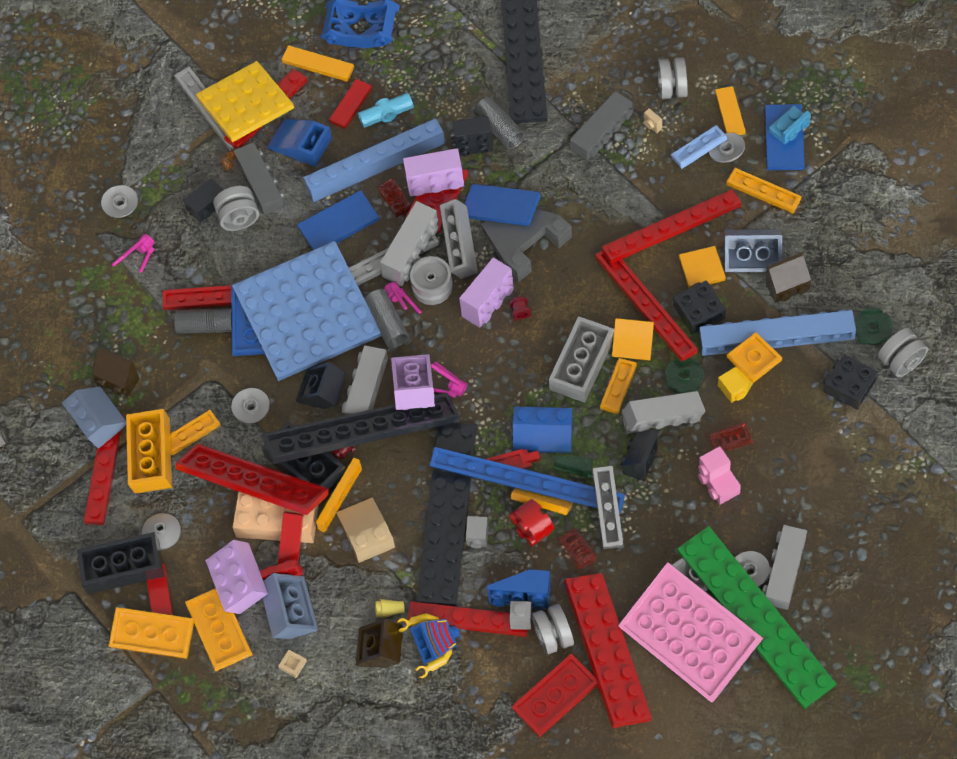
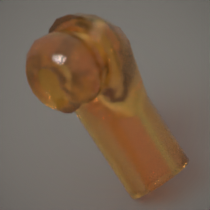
(227, 158)

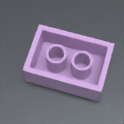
(433, 172)
(486, 292)
(412, 382)
(236, 577)

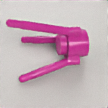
(143, 245)
(395, 294)
(456, 385)

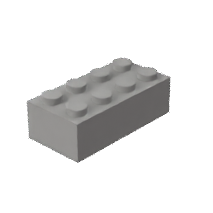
(409, 243)
(581, 359)

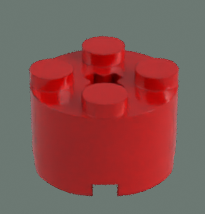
(531, 522)

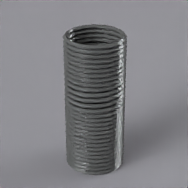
(505, 131)
(387, 319)
(199, 322)

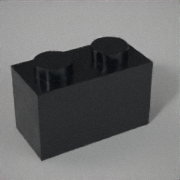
(201, 200)

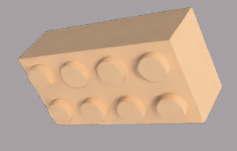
(263, 520)

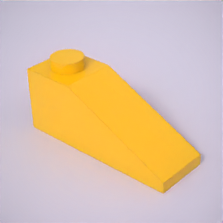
(734, 384)

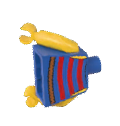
(433, 639)

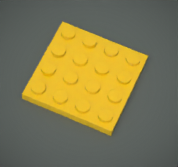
(244, 101)

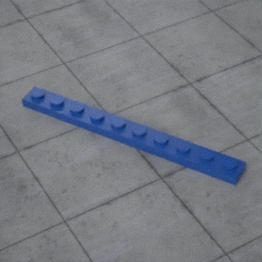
(517, 478)

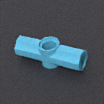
(385, 110)

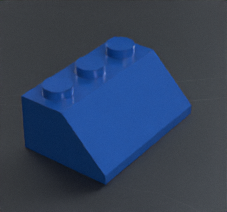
(543, 429)

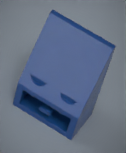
(301, 140)
(527, 586)

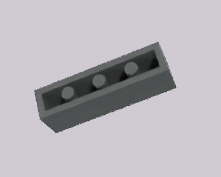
(601, 126)
(259, 179)

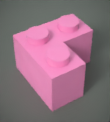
(716, 474)

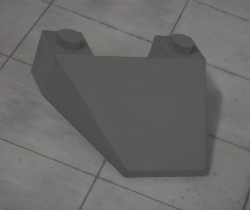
(512, 240)

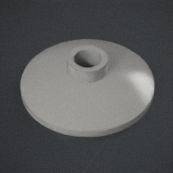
(729, 149)
(116, 196)
(250, 398)
(169, 534)
(754, 562)

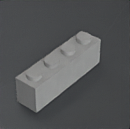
(458, 239)
(365, 380)
(664, 411)
(607, 507)
(785, 566)

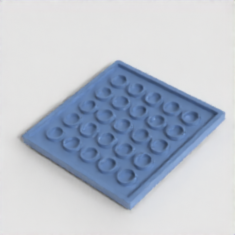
(306, 310)

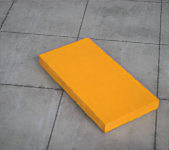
(218, 630)
(151, 632)

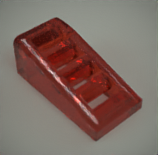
(737, 429)
(584, 561)

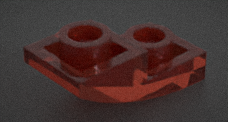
(394, 197)

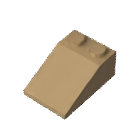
(366, 530)

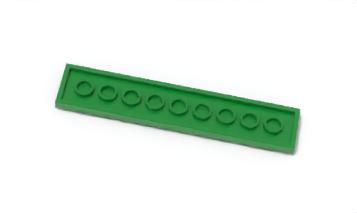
(742, 597)

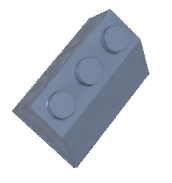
(751, 249)
(95, 414)
(288, 606)

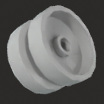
(672, 78)
(236, 208)
(431, 280)
(903, 352)
(552, 628)

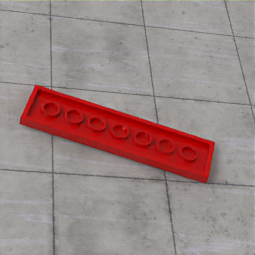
(252, 479)
(607, 650)

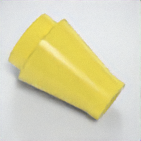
(387, 608)

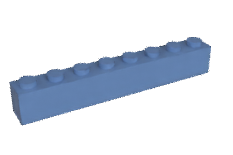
(374, 160)
(780, 331)

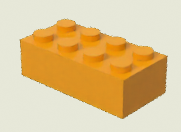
(149, 451)

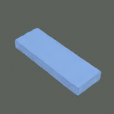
(698, 146)

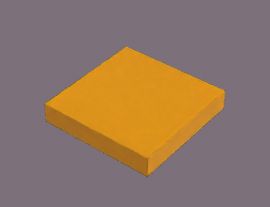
(702, 266)
(633, 339)
(754, 357)

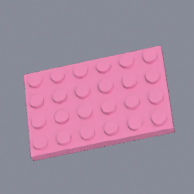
(690, 632)

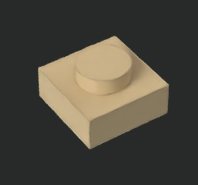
(652, 121)
(292, 663)

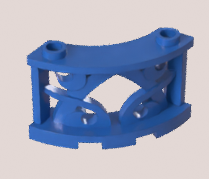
(382, 12)

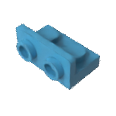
(790, 124)

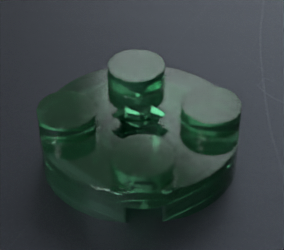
(869, 336)
(682, 385)

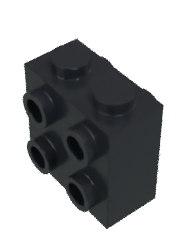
(472, 136)
(699, 306)
(850, 381)

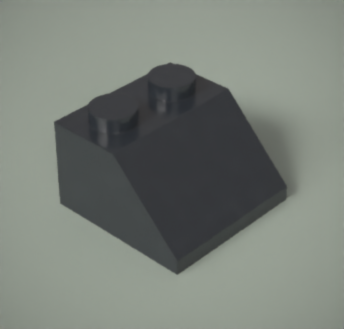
(321, 386)
(640, 454)

